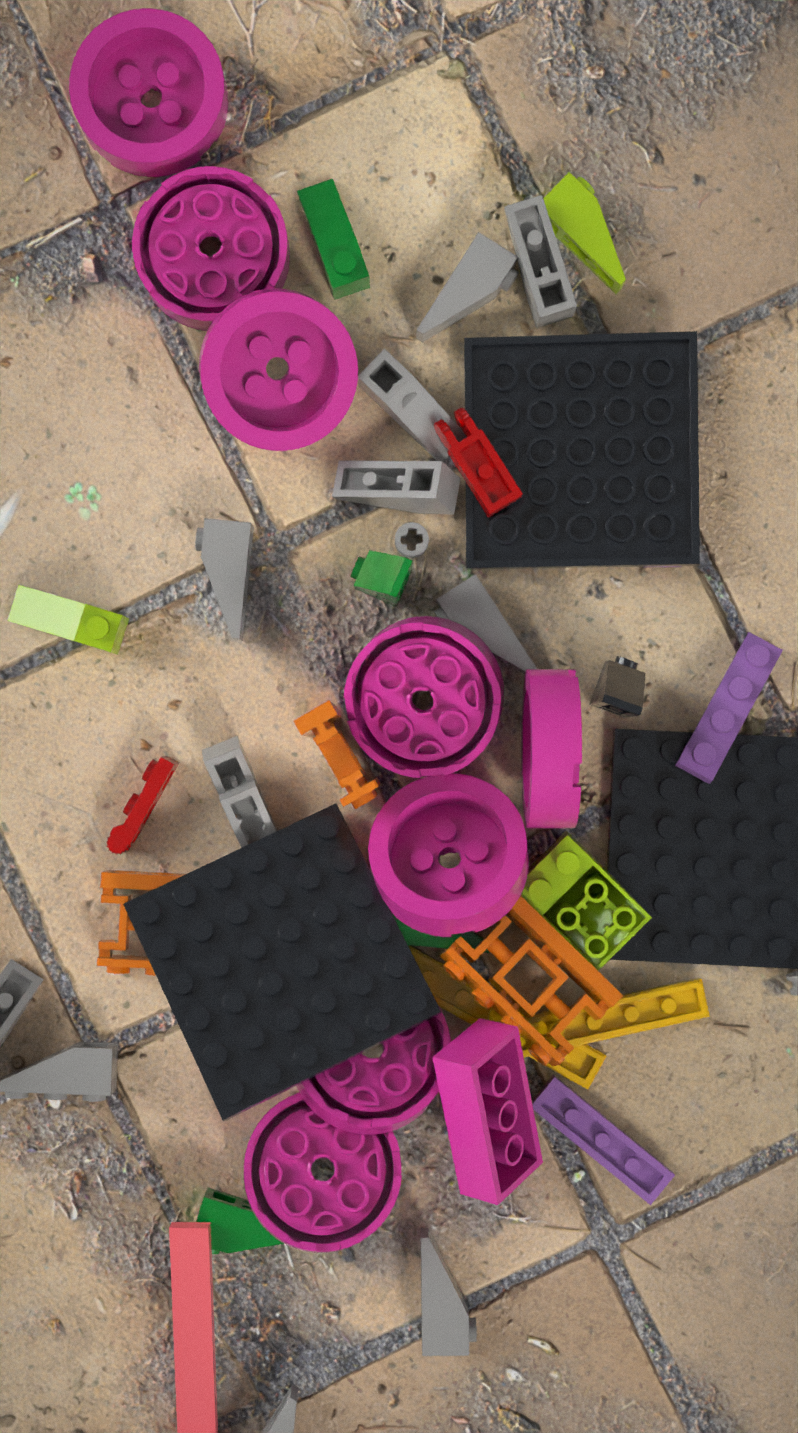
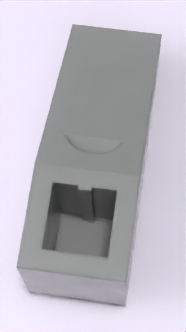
(407, 402)
(77, 1070)

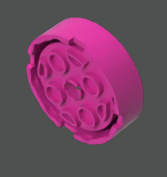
(126, 60)
(202, 205)
(285, 410)
(430, 657)
(551, 748)
(442, 818)
(384, 1091)
(314, 1212)

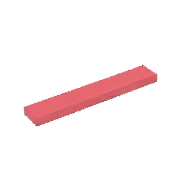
(193, 1327)

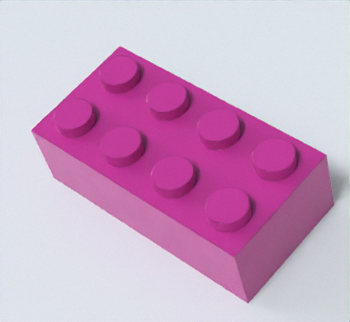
(488, 1110)

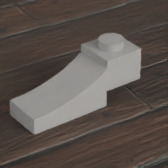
(238, 791)

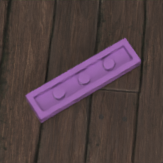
(729, 708)
(602, 1139)

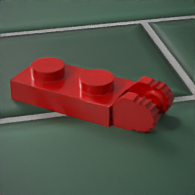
(479, 464)
(141, 806)

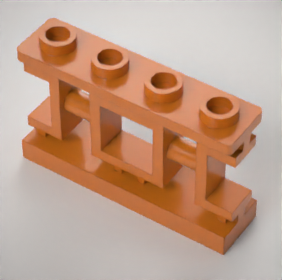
(338, 753)
(135, 880)
(550, 952)

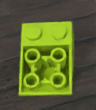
(583, 901)

